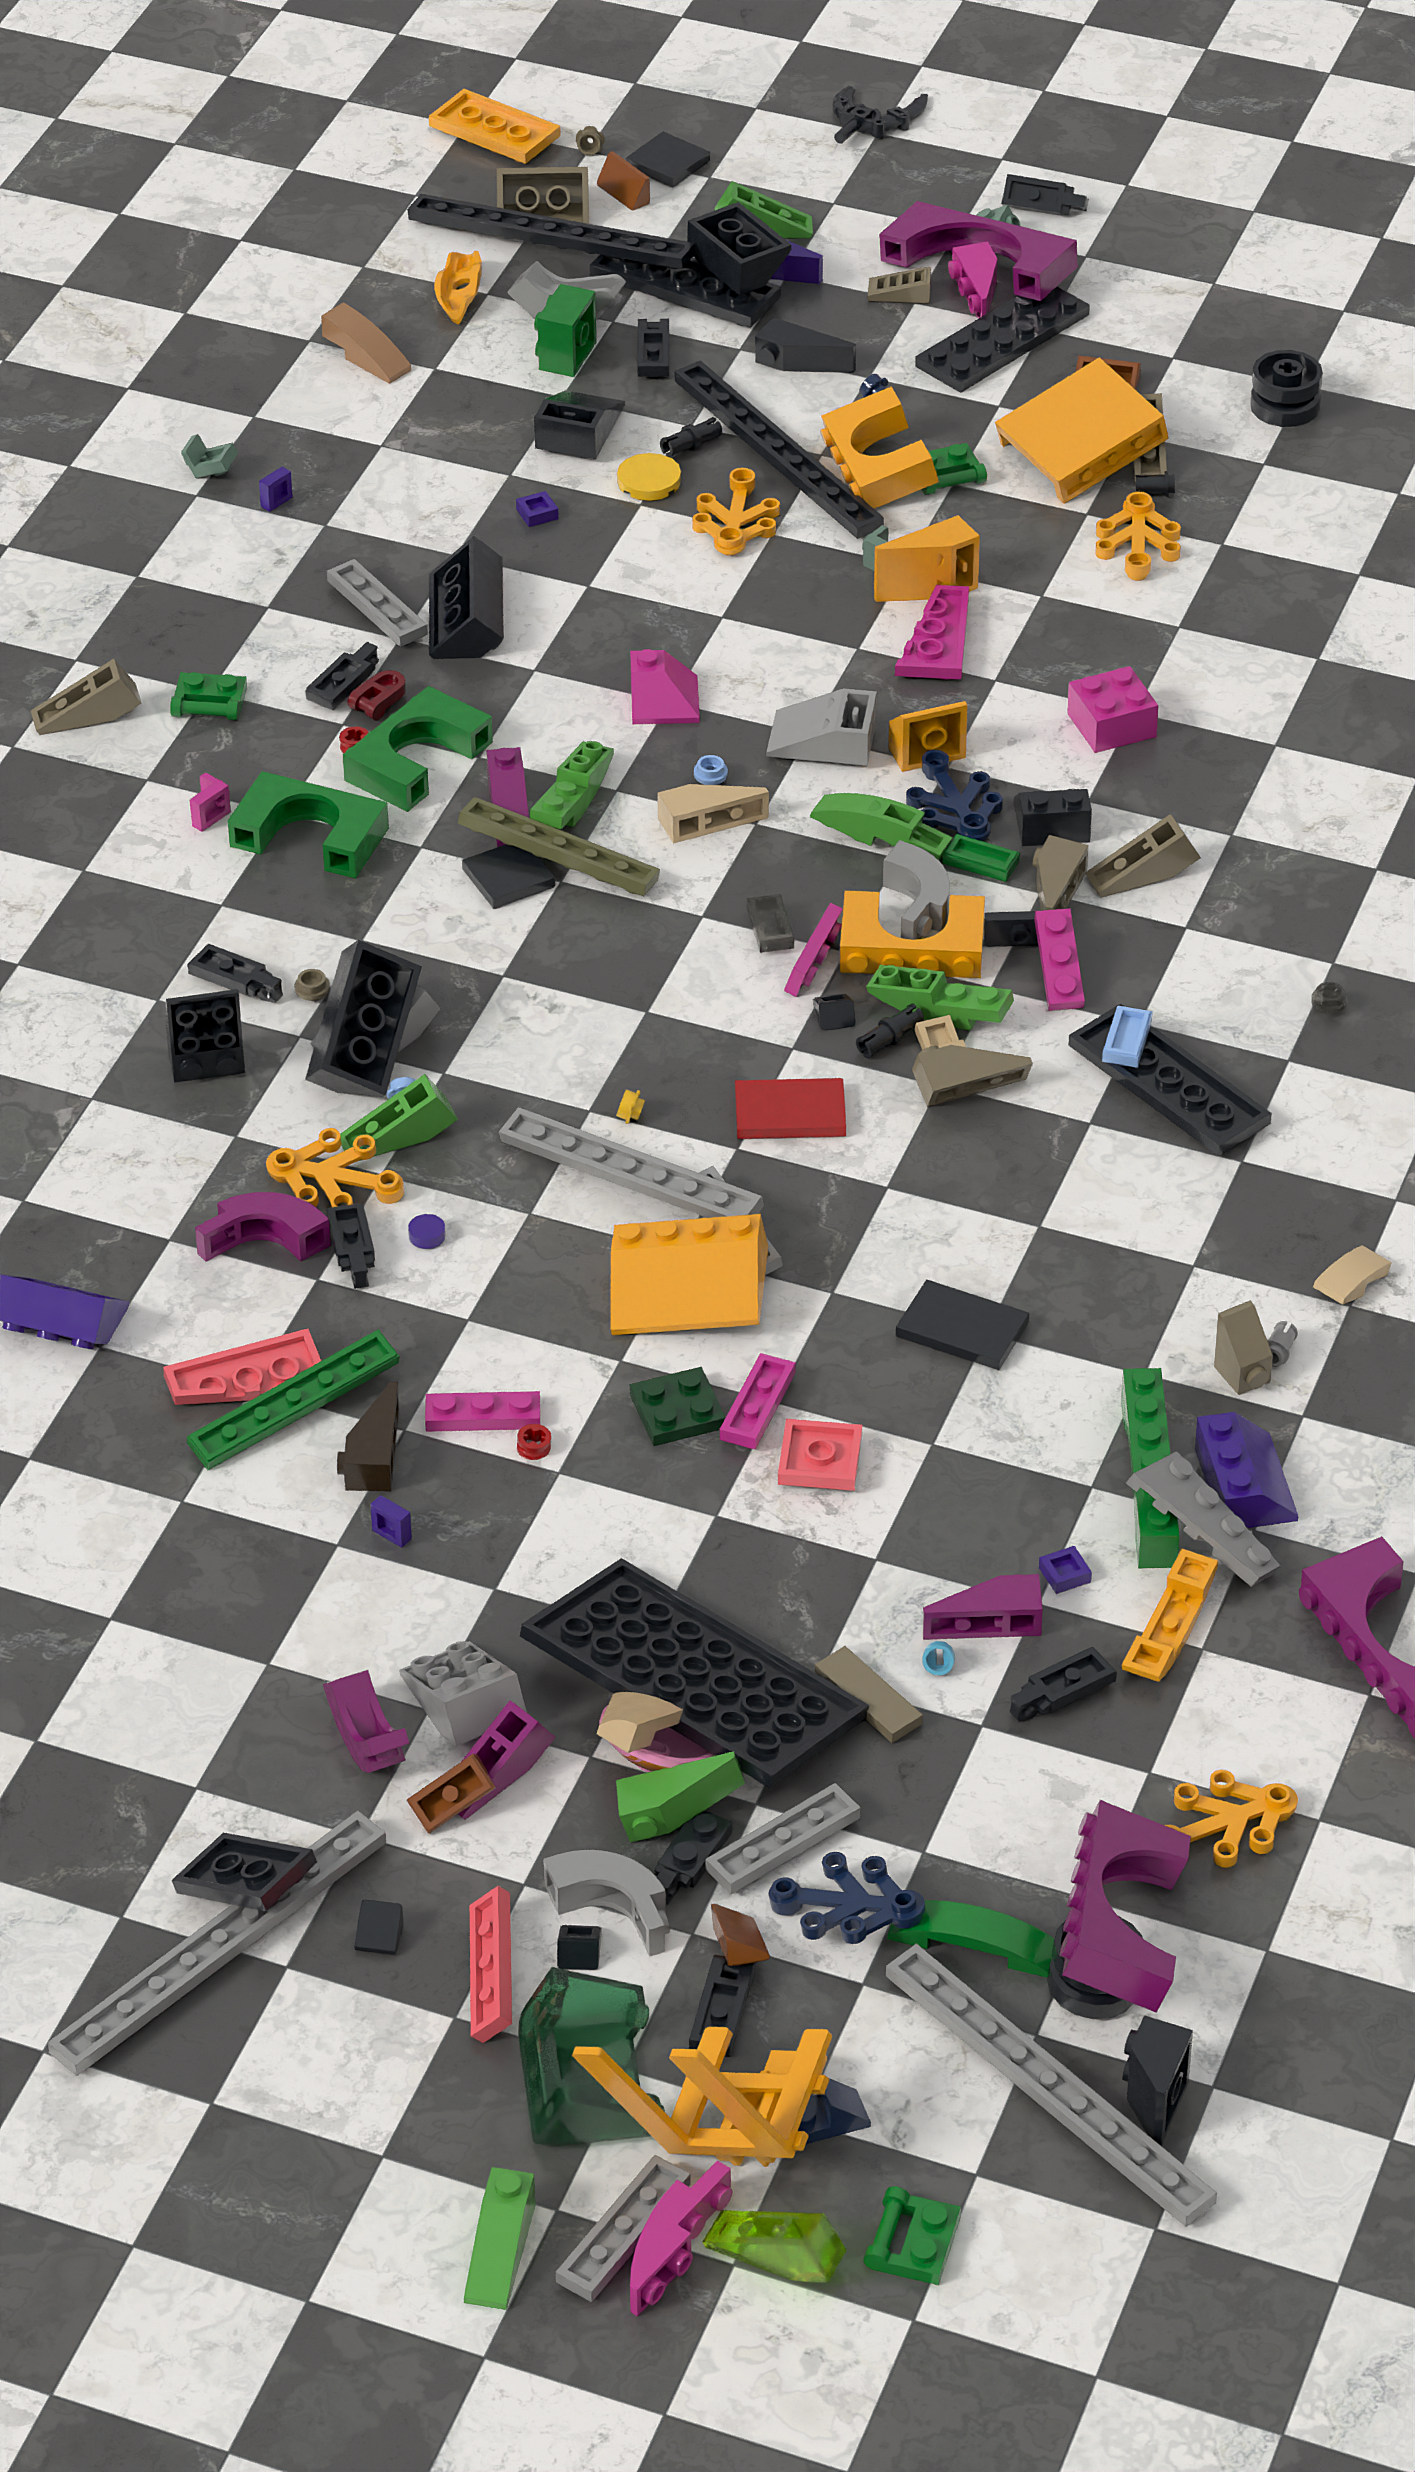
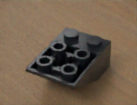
(575, 423)
(205, 1035)

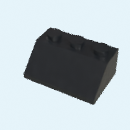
(737, 247)

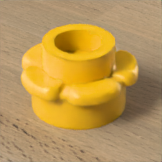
(630, 1106)

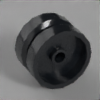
(1286, 388)
(1079, 1997)

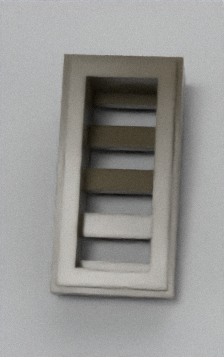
(901, 287)

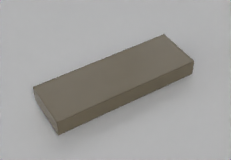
(887, 1708)

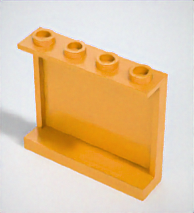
(1083, 428)

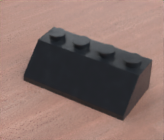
(466, 603)
(363, 1021)

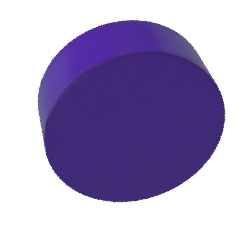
(426, 1231)

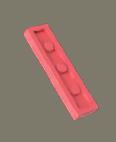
(490, 1964)

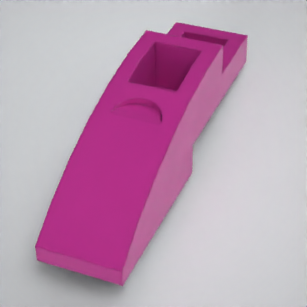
(667, 2235)

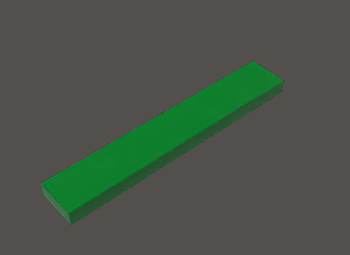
(292, 1399)

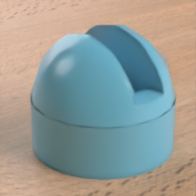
(930, 1658)

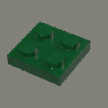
(677, 1406)

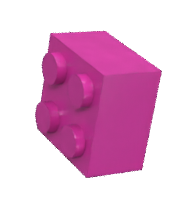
(1112, 709)

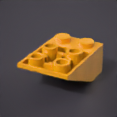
(926, 558)

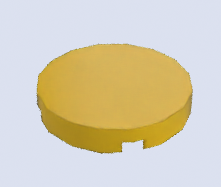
(649, 476)

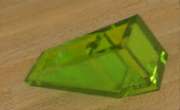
(779, 2242)

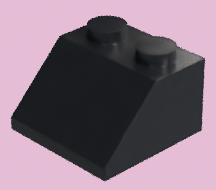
(1053, 813)
(1157, 2073)

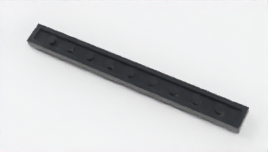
(551, 231)
(779, 449)

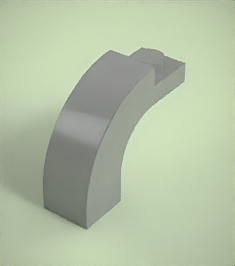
(926, 881)
(611, 1881)

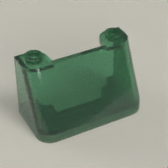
(561, 2095)

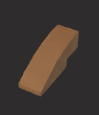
(364, 343)

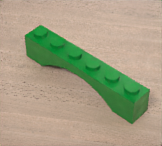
(1148, 1442)

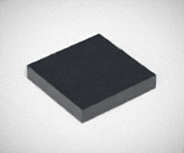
(668, 159)
(507, 874)

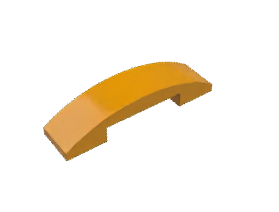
(1173, 1617)

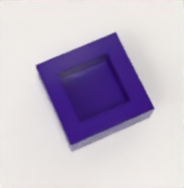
(275, 489)
(537, 509)
(391, 1521)
(1065, 1569)

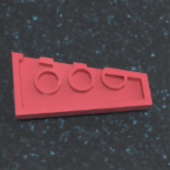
(241, 1371)

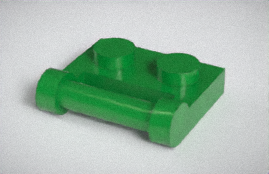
(955, 466)
(209, 695)
(927, 2238)

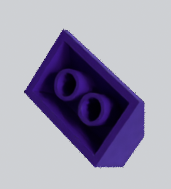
(59, 1311)
(1244, 1469)

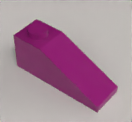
(507, 781)
(988, 1610)
(508, 1750)

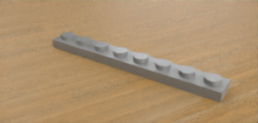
(627, 1167)

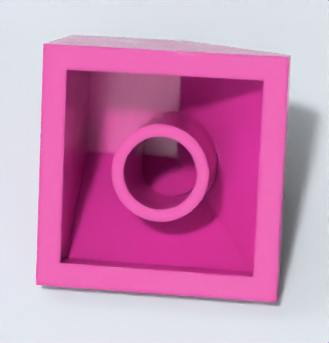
(662, 689)

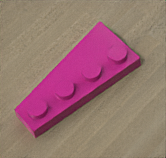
(939, 637)

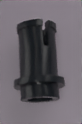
(1156, 484)

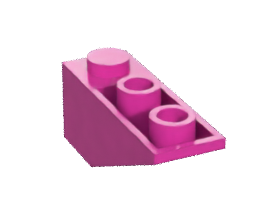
(976, 274)

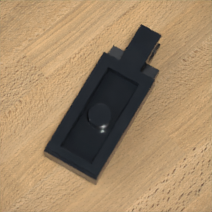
(1042, 196)
(343, 677)
(235, 973)
(352, 1241)
(1062, 1684)
(687, 1854)

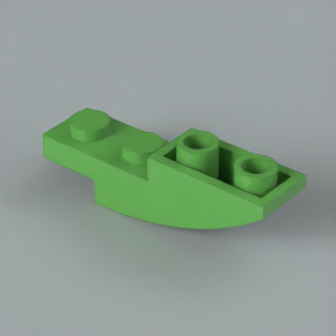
(575, 786)
(876, 817)
(938, 998)

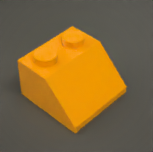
(927, 730)

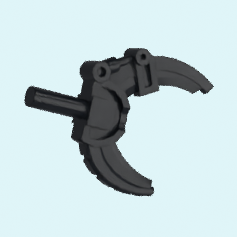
(864, 119)

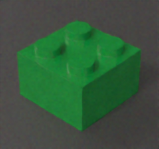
(566, 330)

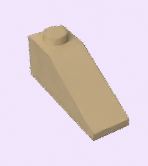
(706, 809)

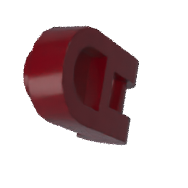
(386, 689)

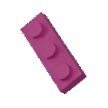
(815, 950)
(1059, 959)
(757, 1401)
(481, 1411)

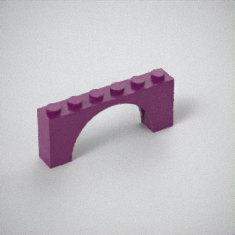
(927, 229)
(1342, 1596)
(1098, 1943)

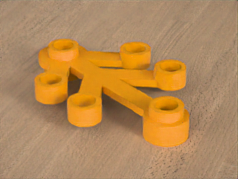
(1139, 508)
(731, 538)
(333, 1170)
(1273, 1801)

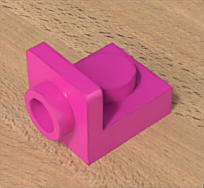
(210, 803)

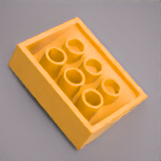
(687, 1274)

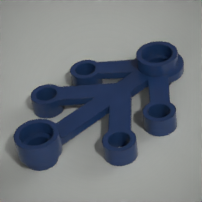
(967, 823)
(897, 1906)

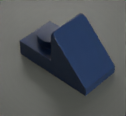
(834, 2113)

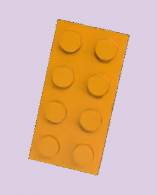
(494, 126)

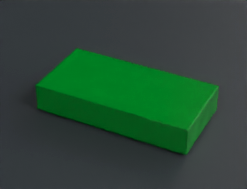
(981, 858)

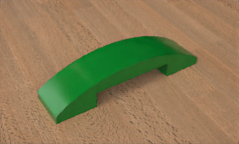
(981, 1930)

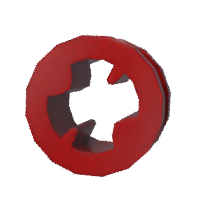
(351, 736)
(535, 1433)

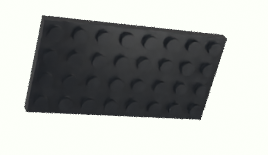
(731, 1686)

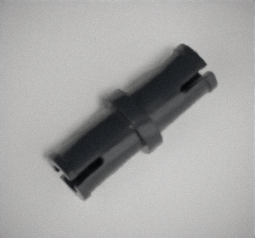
(691, 437)
(889, 1030)

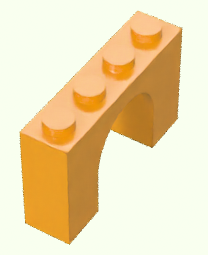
(884, 476)
(952, 950)

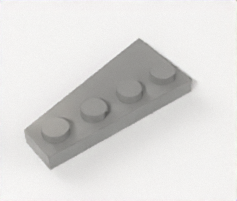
(1206, 1516)

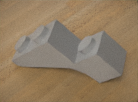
(537, 283)

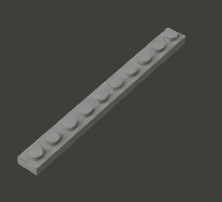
(208, 1950)
(1052, 2085)

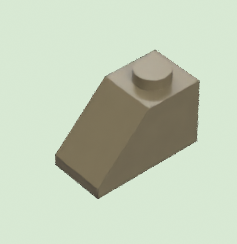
(1242, 1348)

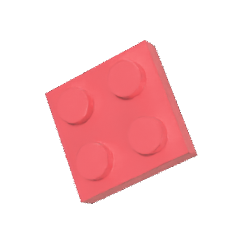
(820, 1454)

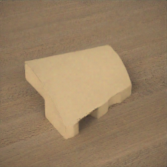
(634, 1719)

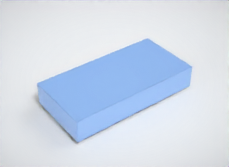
(1127, 1036)

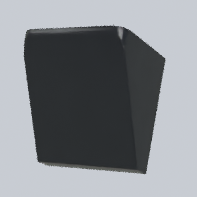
(834, 1011)
(379, 1927)
(579, 1947)

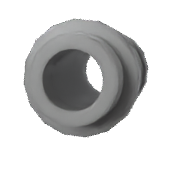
(1281, 1342)

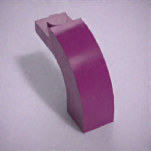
(264, 1217)
(363, 1724)

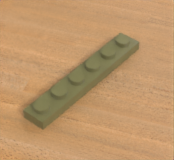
(559, 846)

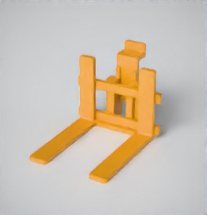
(758, 2108)

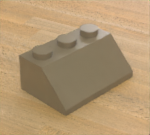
(545, 191)

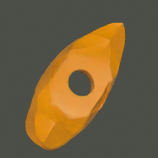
(458, 271)

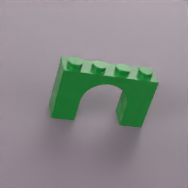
(425, 719)
(281, 800)

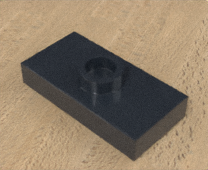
(1010, 929)

